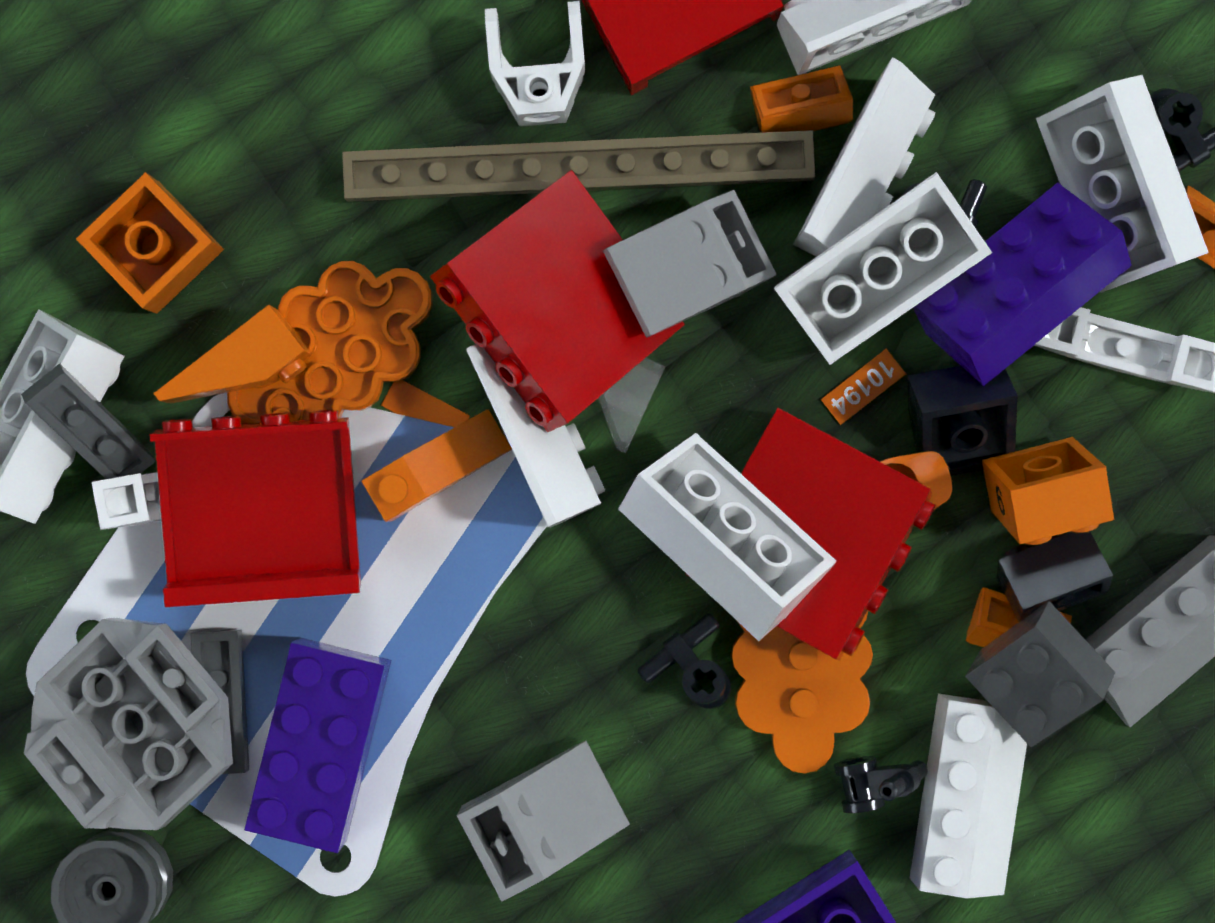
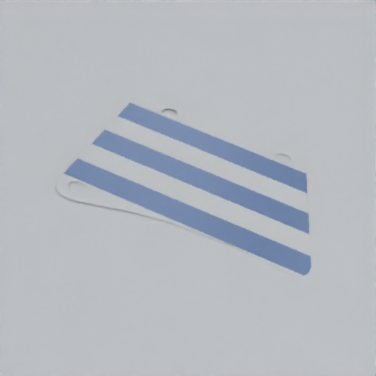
(416, 605)

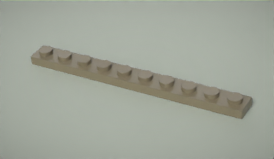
(596, 164)

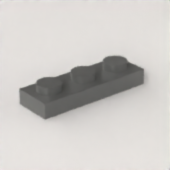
(87, 425)
(222, 658)

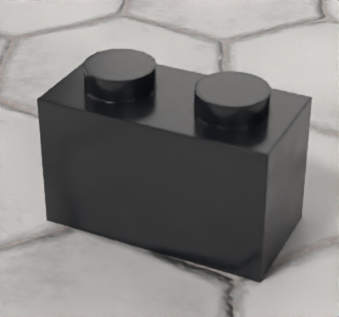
(1058, 571)

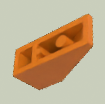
(247, 358)
(436, 466)

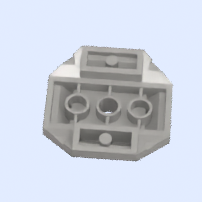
(88, 737)

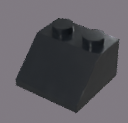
(962, 417)

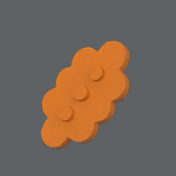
(357, 342)
(799, 694)

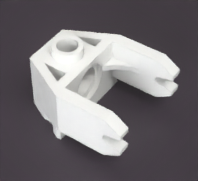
(519, 83)

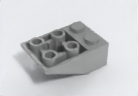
(690, 263)
(542, 820)

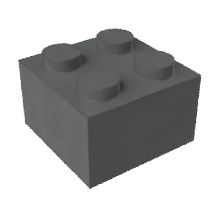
(1040, 674)

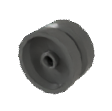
(116, 856)

